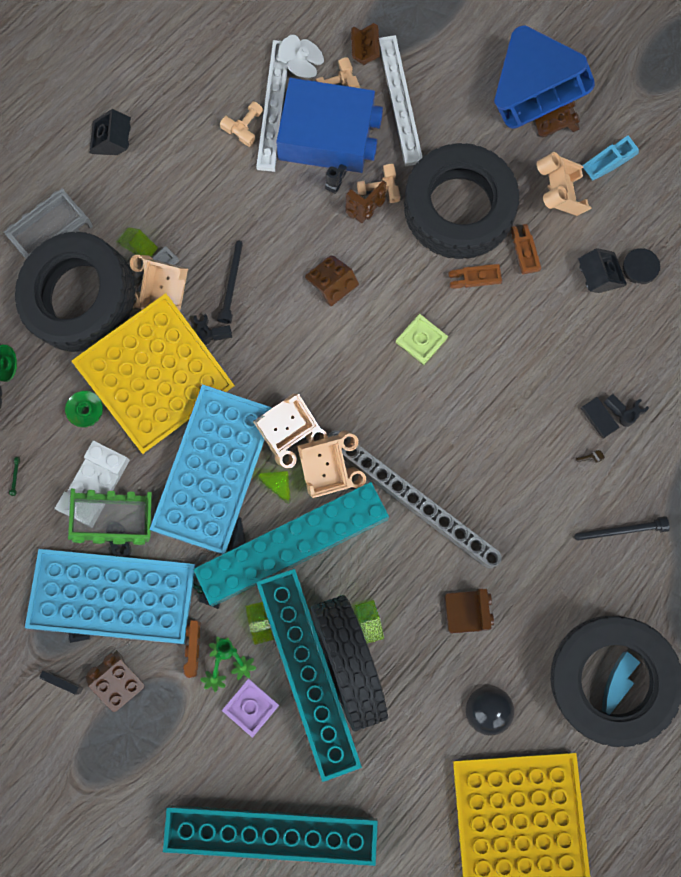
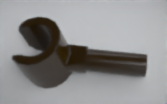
(596, 455)

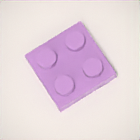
(250, 708)

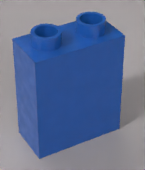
(328, 125)

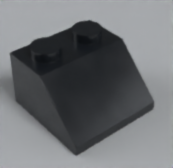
(110, 133)
(601, 271)

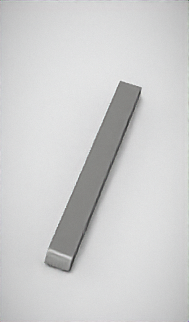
(423, 501)

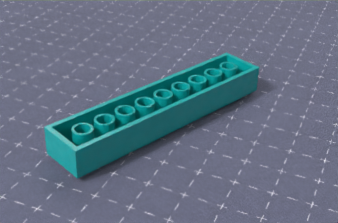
(291, 544)
(308, 675)
(270, 835)

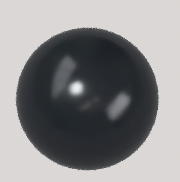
(490, 710)

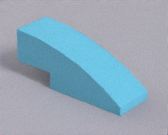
(611, 158)
(618, 682)

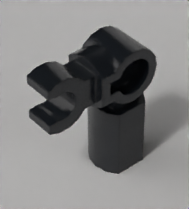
(334, 178)
(215, 334)
(627, 417)

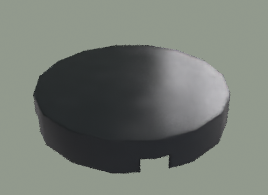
(641, 266)

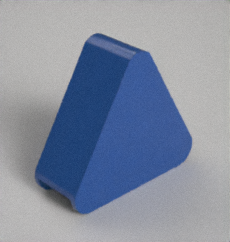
(539, 77)

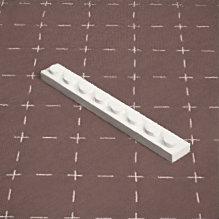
(400, 100)
(272, 111)

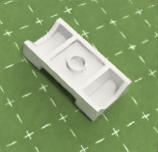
(98, 473)

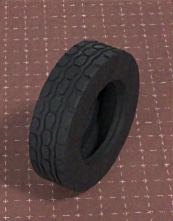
(467, 163)
(46, 267)
(349, 662)
(664, 685)

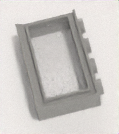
(48, 219)

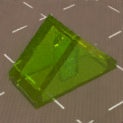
(137, 242)
(278, 483)
(369, 621)
(259, 623)

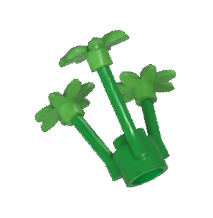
(224, 650)

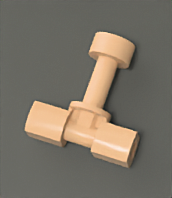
(345, 75)
(240, 127)
(389, 177)

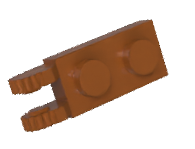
(525, 250)
(476, 276)
(192, 650)

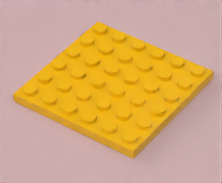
(151, 372)
(521, 817)

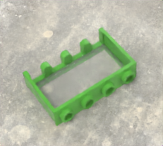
(109, 517)

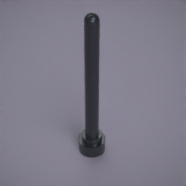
(224, 315)
(660, 524)

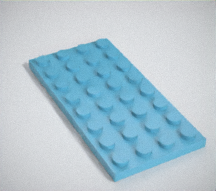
(211, 471)
(110, 596)

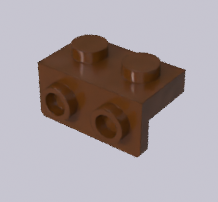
(365, 44)

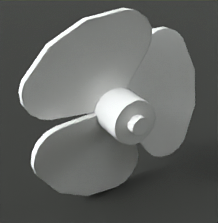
(297, 55)

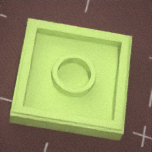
(421, 339)

